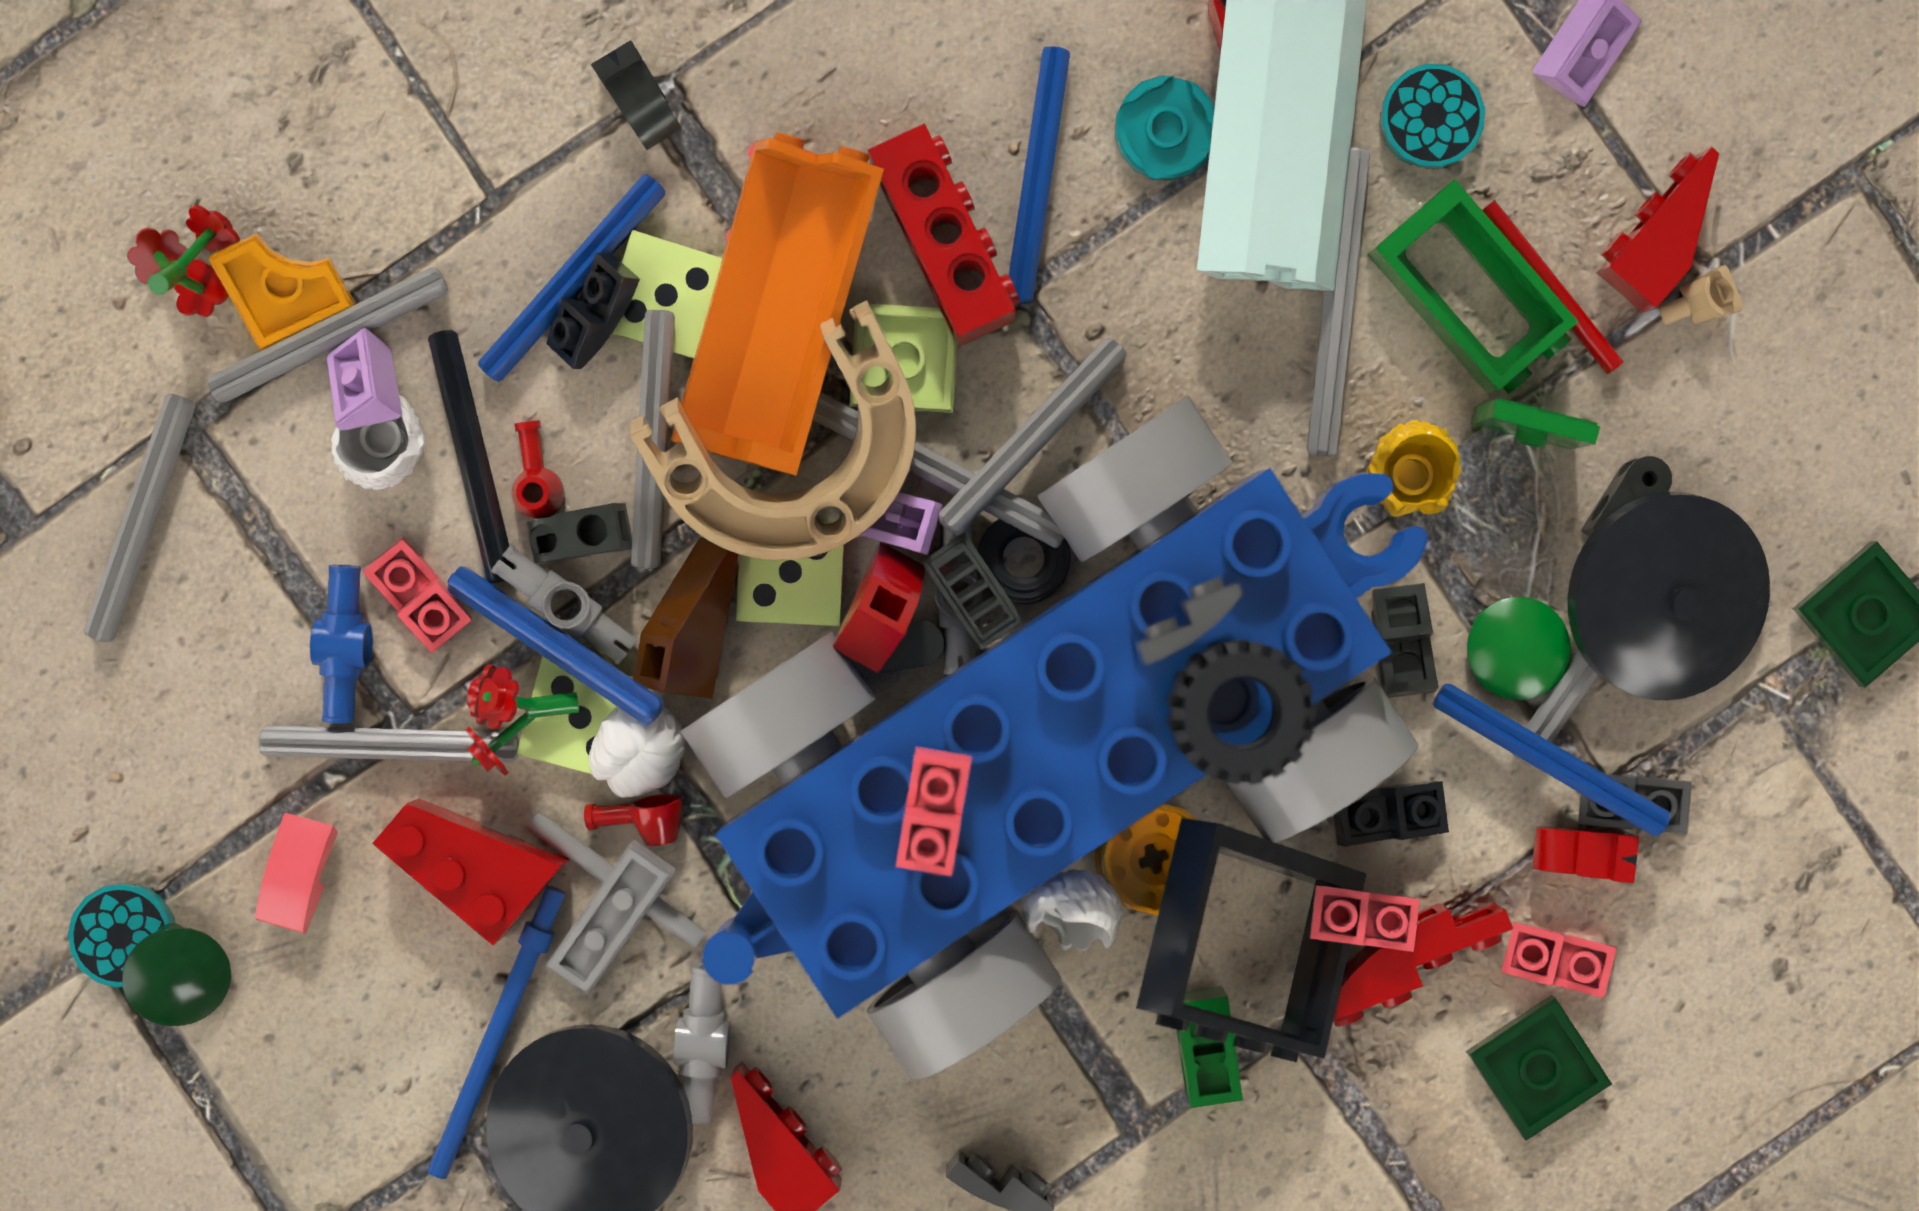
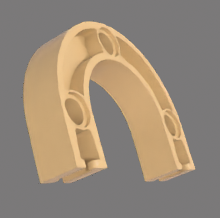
(786, 523)

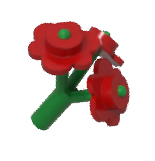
(169, 264)
(496, 701)

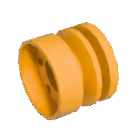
(1119, 864)

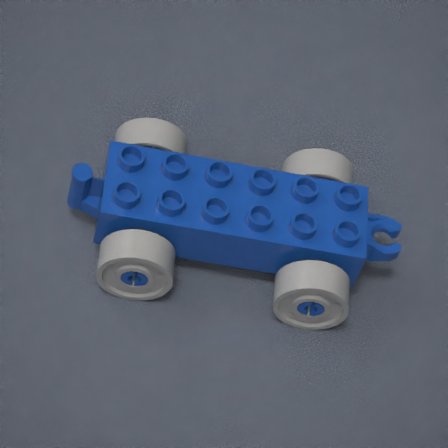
(1059, 742)

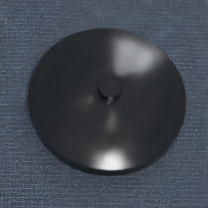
(1668, 595)
(589, 1123)

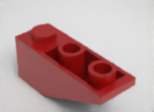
(1664, 242)
(881, 608)
(783, 1160)

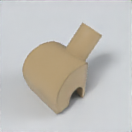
(1704, 298)

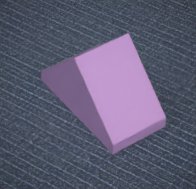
(907, 523)

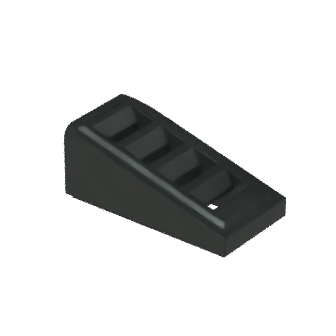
(998, 627)

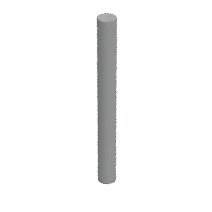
(600, 869)

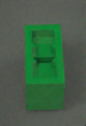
(1209, 1065)

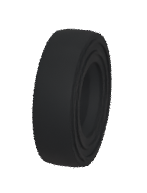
(1029, 589)

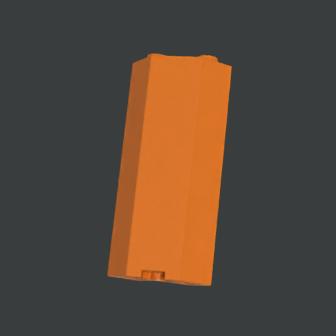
(777, 282)

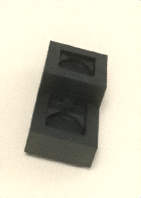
(1406, 628)

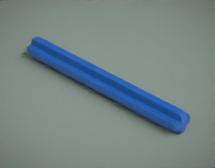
(1038, 171)
(570, 278)
(555, 645)
(1552, 760)

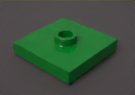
(1535, 425)

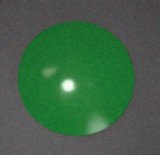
(1518, 648)

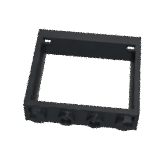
(1178, 927)

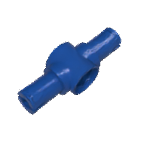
(341, 643)

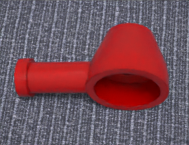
(535, 473)
(654, 817)

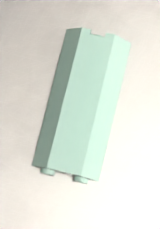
(1281, 141)

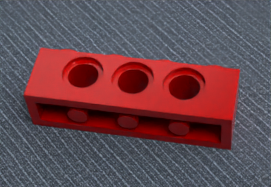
(966, 312)

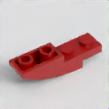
(1391, 974)

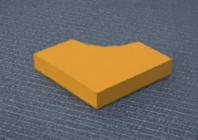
(278, 293)

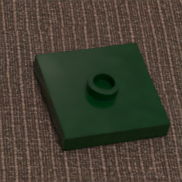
(1864, 614)
(1538, 1067)

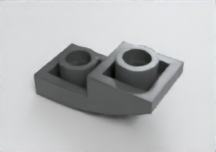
(1204, 610)
(1666, 793)
(1013, 1191)

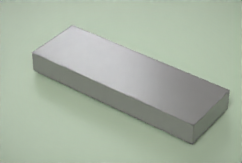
(611, 917)

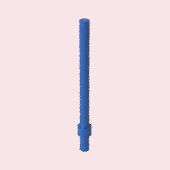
(534, 940)

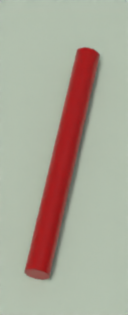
(1585, 328)

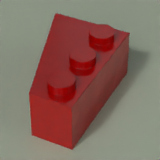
(469, 867)

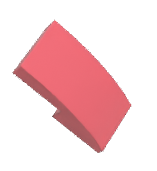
(417, 594)
(933, 811)
(293, 873)
(1364, 918)
(1559, 959)

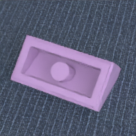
(1586, 47)
(363, 382)

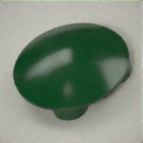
(176, 976)

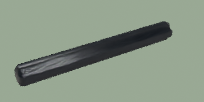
(470, 450)

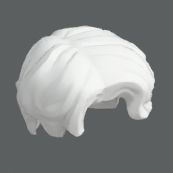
(380, 452)
(636, 755)
(1077, 907)

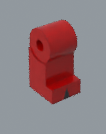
(1586, 852)

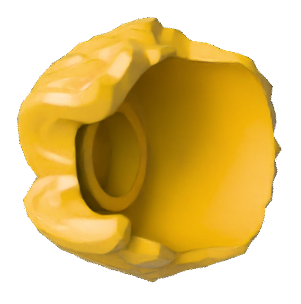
(1421, 466)

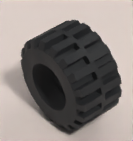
(1287, 727)

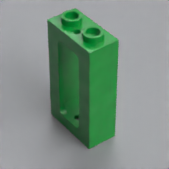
(1503, 265)

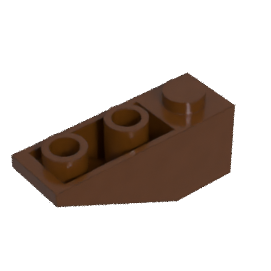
(687, 630)

